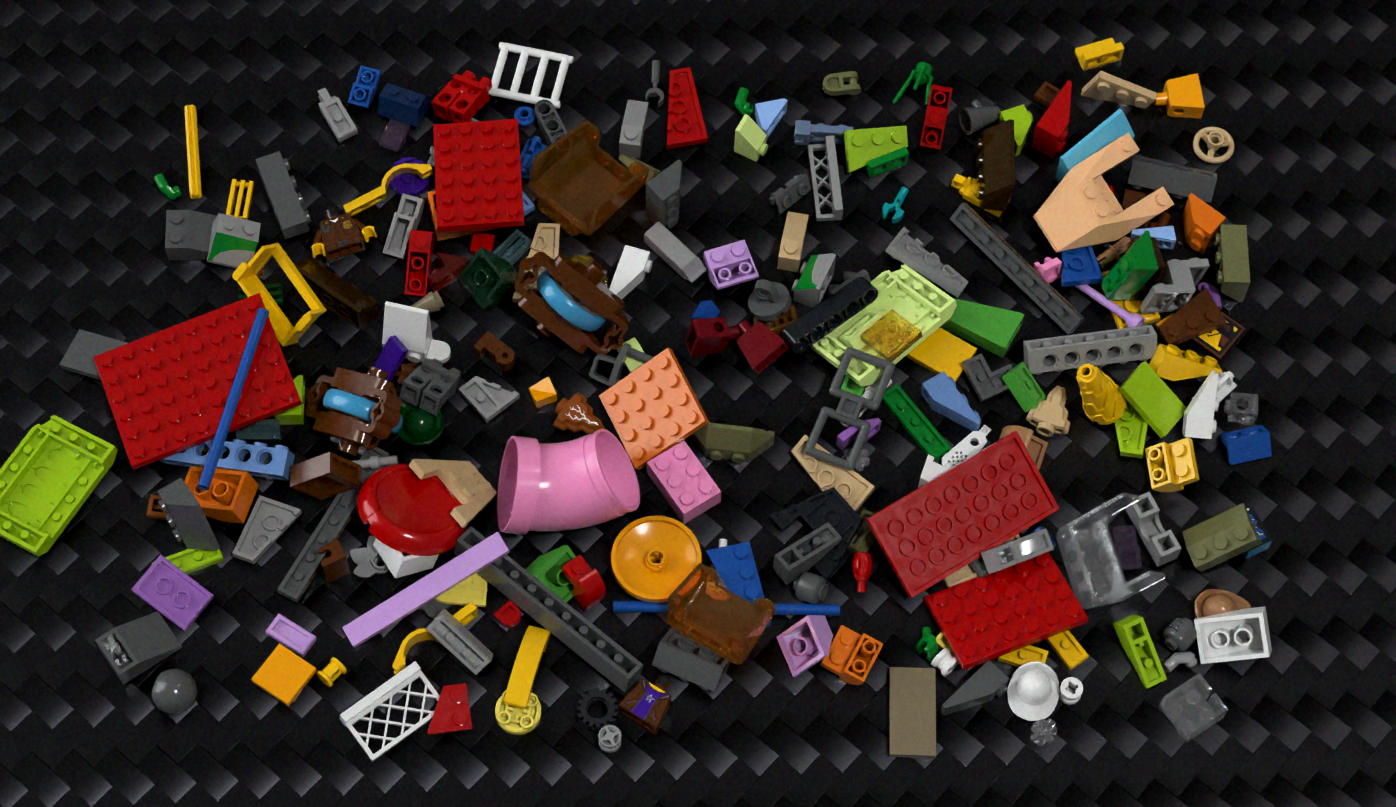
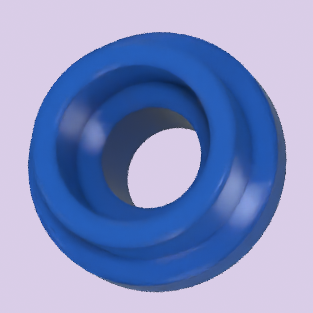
(524, 121)

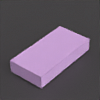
(291, 635)

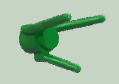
(921, 75)

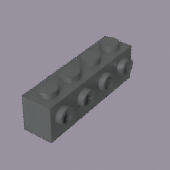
(1173, 177)
(282, 194)

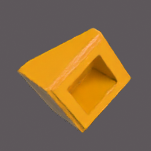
(543, 392)

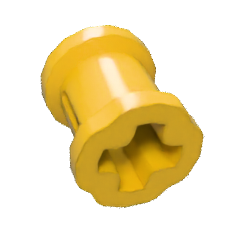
(331, 672)

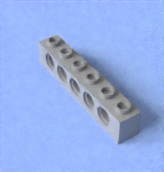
(1080, 344)

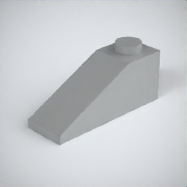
(633, 128)

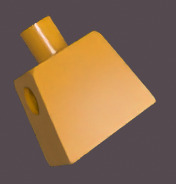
(1182, 97)

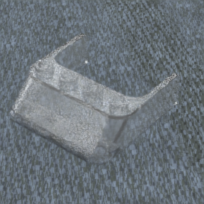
(1093, 558)

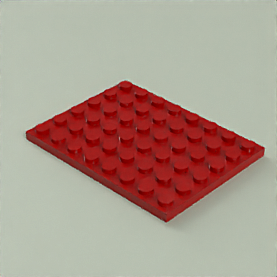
(177, 381)

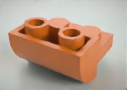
(851, 655)

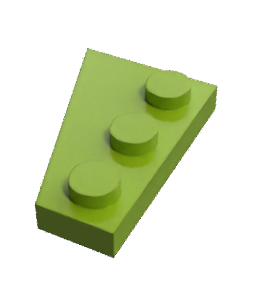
(871, 143)

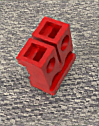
(462, 98)

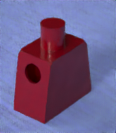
(709, 336)
(760, 345)

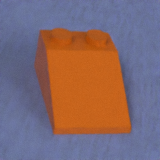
(228, 494)

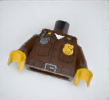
(340, 236)

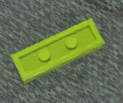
(195, 559)

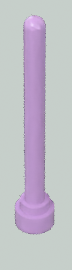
(1131, 320)

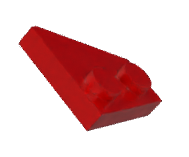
(451, 711)

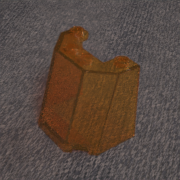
(581, 182)

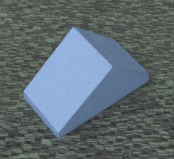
(769, 114)

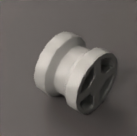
(612, 734)

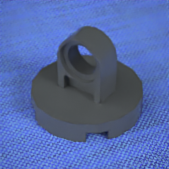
(769, 300)

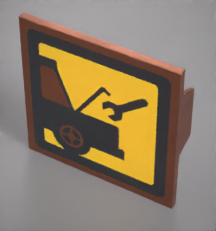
(1221, 339)

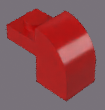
(587, 583)

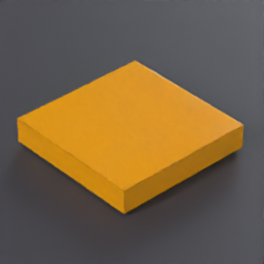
(283, 674)

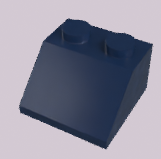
(403, 104)

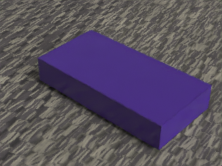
(391, 357)

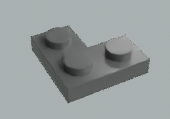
(984, 382)

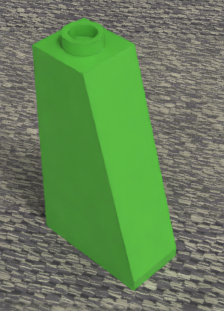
(985, 325)

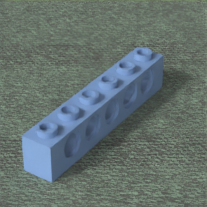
(277, 469)

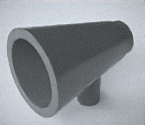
(977, 117)

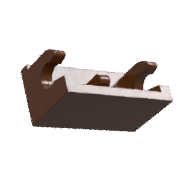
(335, 565)

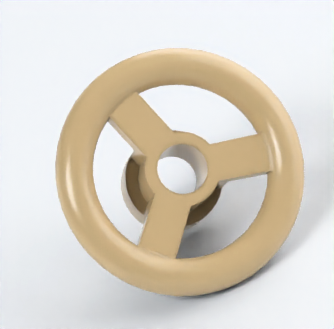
(1215, 135)

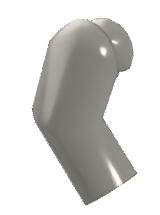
(1187, 658)

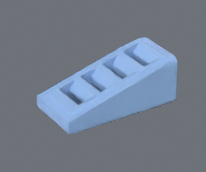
(1164, 235)

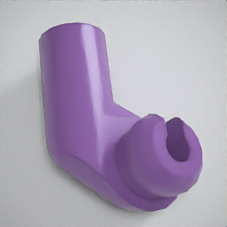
(1214, 292)

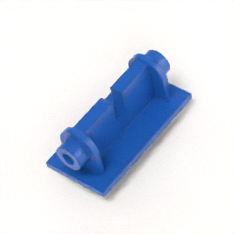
(528, 155)

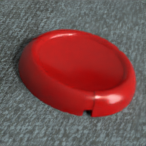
(409, 511)

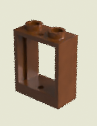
(325, 476)

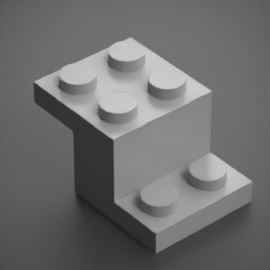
(1176, 286)

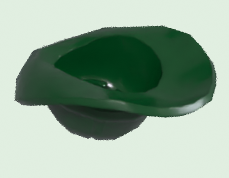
(419, 426)

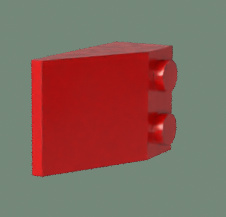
(1052, 127)

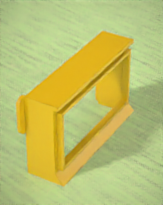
(250, 283)

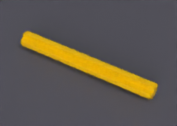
(192, 152)

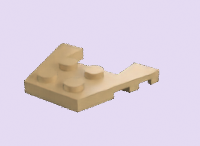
(463, 481)

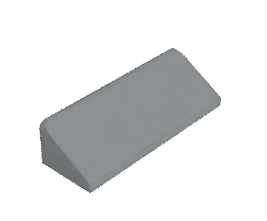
(460, 641)

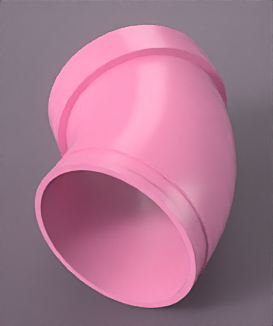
(564, 483)

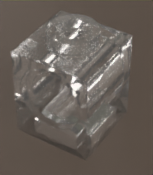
(1248, 401)

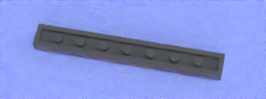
(1017, 268)
(329, 528)

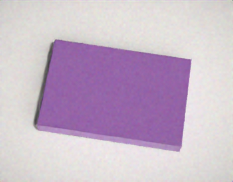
(172, 593)

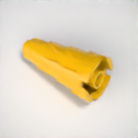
(1100, 395)

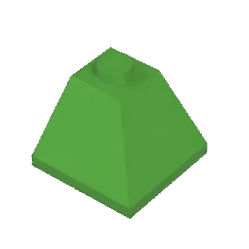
(548, 571)

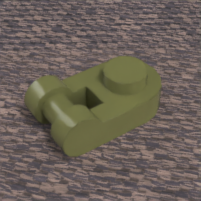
(834, 84)

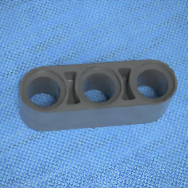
(549, 121)

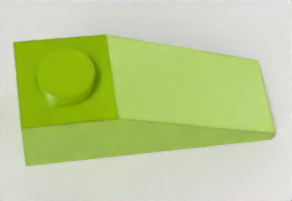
(1140, 649)

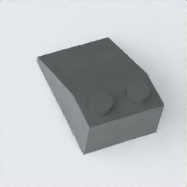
(187, 234)

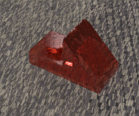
(451, 268)

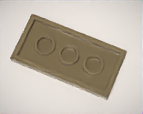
(912, 712)

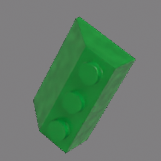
(1131, 270)

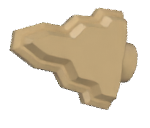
(1051, 414)

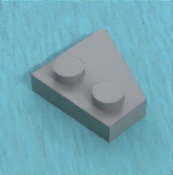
(486, 397)

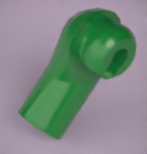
(741, 103)
(163, 185)

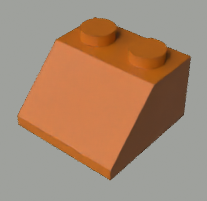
(1200, 223)

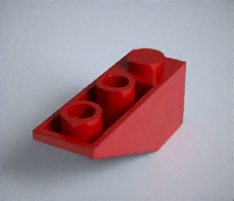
(419, 262)

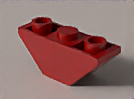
(936, 116)

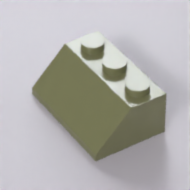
(1232, 261)
(1221, 538)

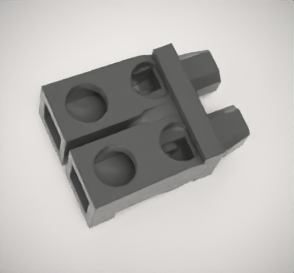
(430, 386)

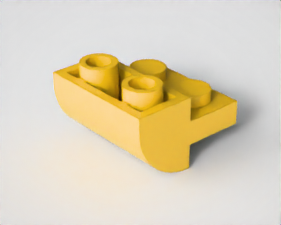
(1172, 465)

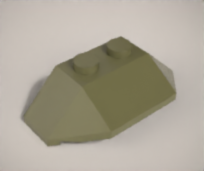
(732, 442)

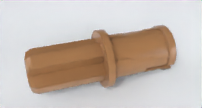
(1113, 252)

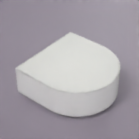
(439, 350)

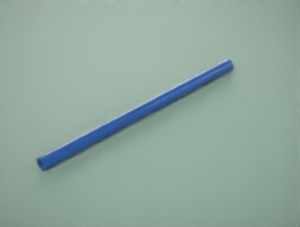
(780, 608)

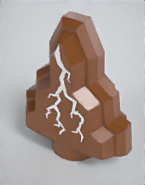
(576, 415)

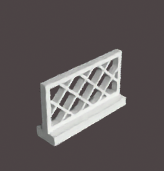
(381, 695)

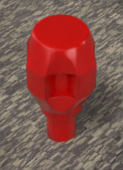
(861, 570)

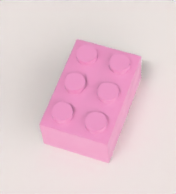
(683, 482)

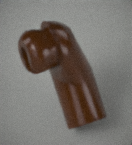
(1162, 221)

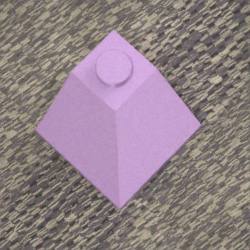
(806, 643)

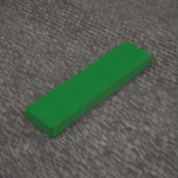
(915, 422)

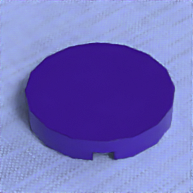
(408, 182)

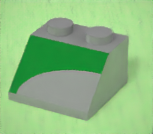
(232, 240)
(814, 279)

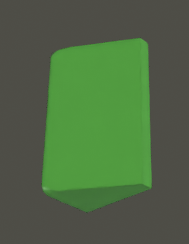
(1024, 387)

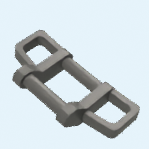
(618, 364)

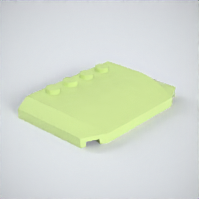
(907, 295)

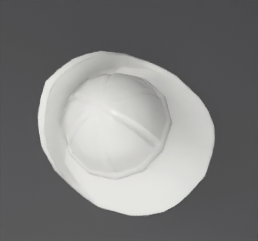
(1033, 691)

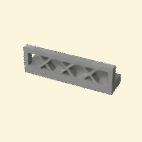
(832, 176)

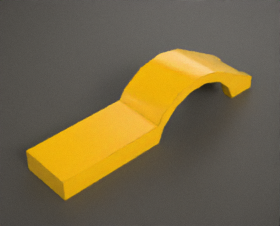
(380, 194)
(464, 616)

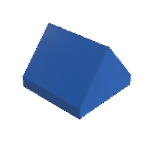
(706, 309)

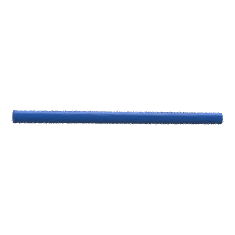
(233, 399)

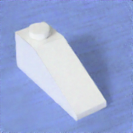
(630, 270)

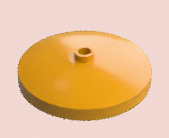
(651, 541)

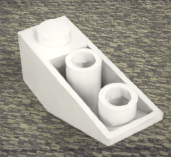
(1199, 414)

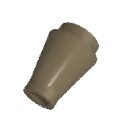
(430, 302)

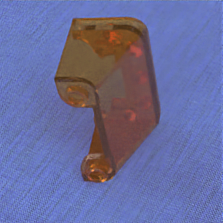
(717, 616)

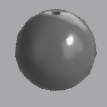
(174, 691)

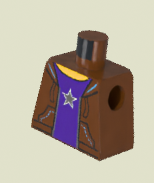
(647, 703)

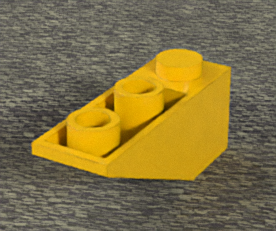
(1176, 364)

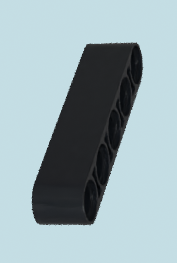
(829, 315)

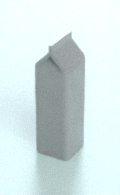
(674, 252)

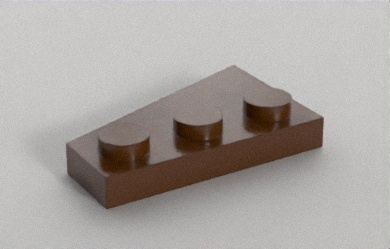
(1192, 320)

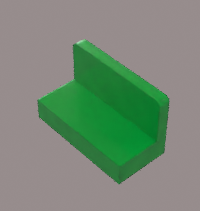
(887, 162)

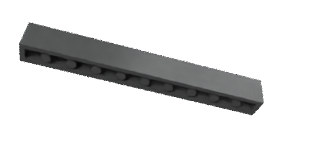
(556, 616)

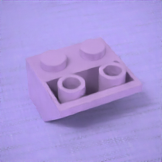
(729, 265)

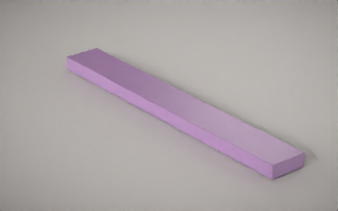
(426, 589)

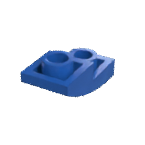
(365, 87)

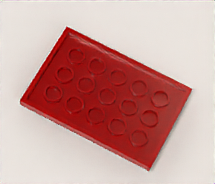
(478, 175)
(1005, 610)

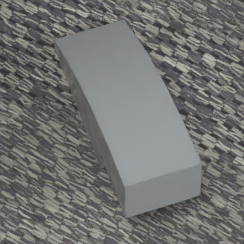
(404, 220)
(1017, 551)

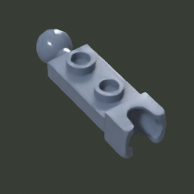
(807, 132)

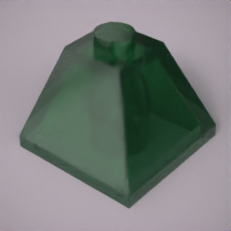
(487, 277)

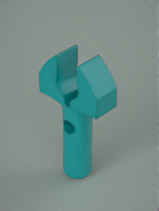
(895, 206)

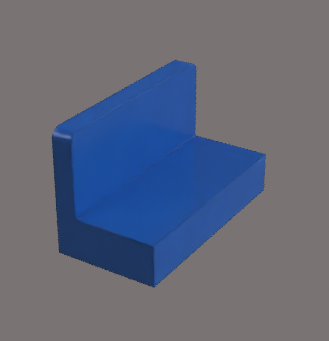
(1247, 444)

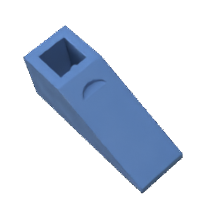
(946, 400)

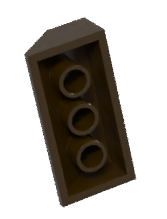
(996, 166)
(338, 295)

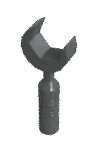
(655, 92)

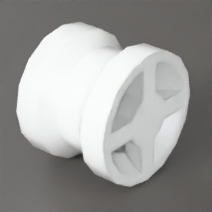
(945, 662)
(1068, 695)

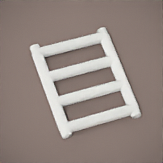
(524, 53)

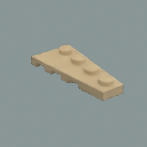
(547, 241)
(826, 475)

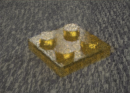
(891, 335)

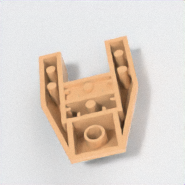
(1084, 208)

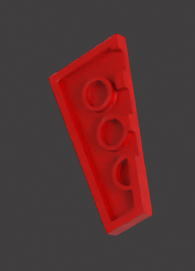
(684, 112)

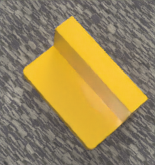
(1099, 53)

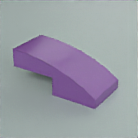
(851, 433)

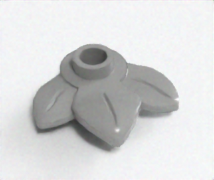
(367, 560)

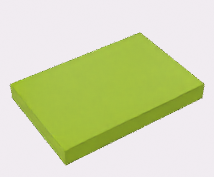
(1152, 399)

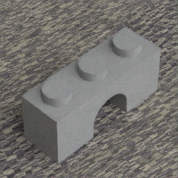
(1160, 543)

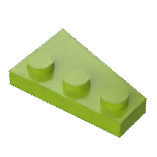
(1131, 433)

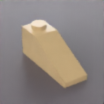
(792, 241)

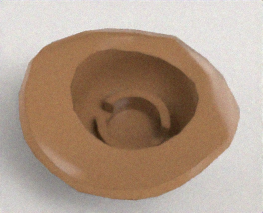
(1218, 601)

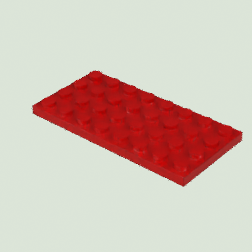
(962, 514)

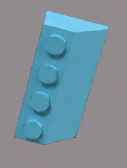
(1101, 136)

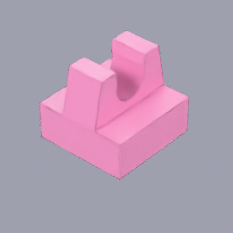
(1050, 269)

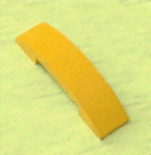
(526, 666)

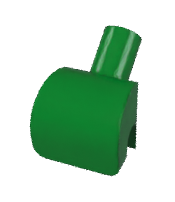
(927, 644)

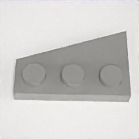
(263, 528)

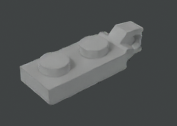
(336, 116)

